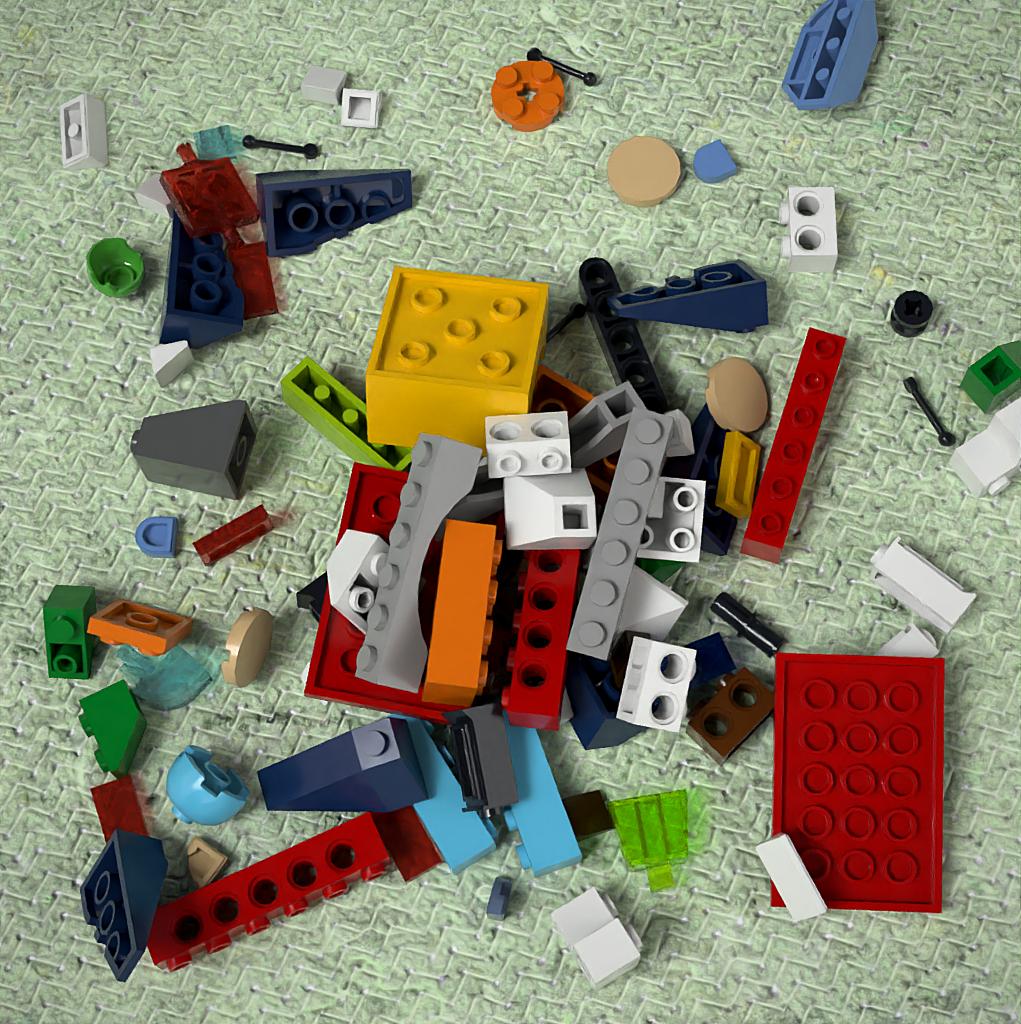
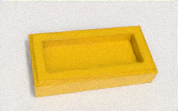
(738, 475)

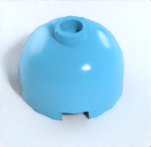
(203, 790)

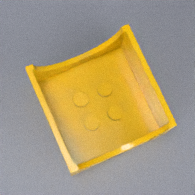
(453, 355)

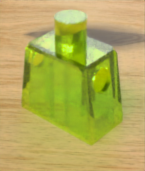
(652, 834)

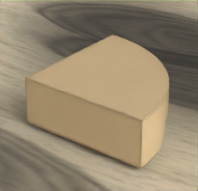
(204, 863)

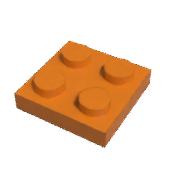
(140, 626)

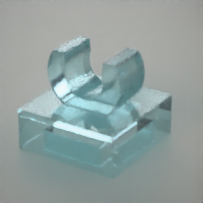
(215, 144)

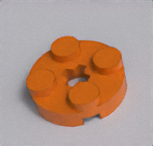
(524, 76)

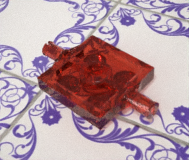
(209, 197)

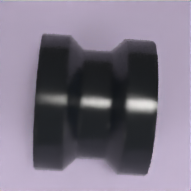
(910, 323)

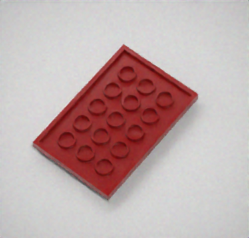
(373, 508)
(861, 777)

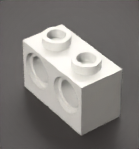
(814, 230)
(528, 444)
(646, 682)

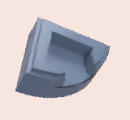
(499, 899)

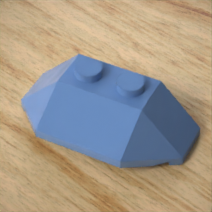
(832, 55)

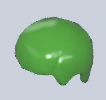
(115, 267)

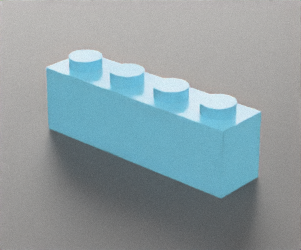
(540, 813)
(458, 835)

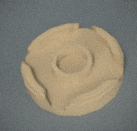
(643, 171)
(736, 395)
(247, 646)

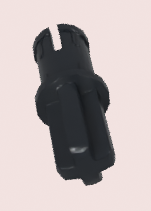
(747, 624)

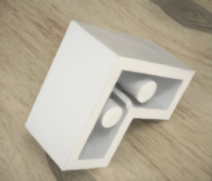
(992, 455)
(597, 939)

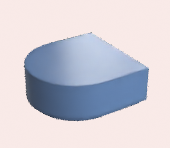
(713, 163)
(158, 536)

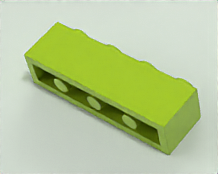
(338, 416)

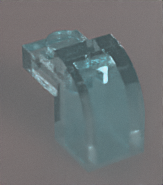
(169, 684)

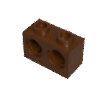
(739, 721)

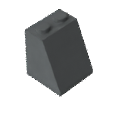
(198, 448)

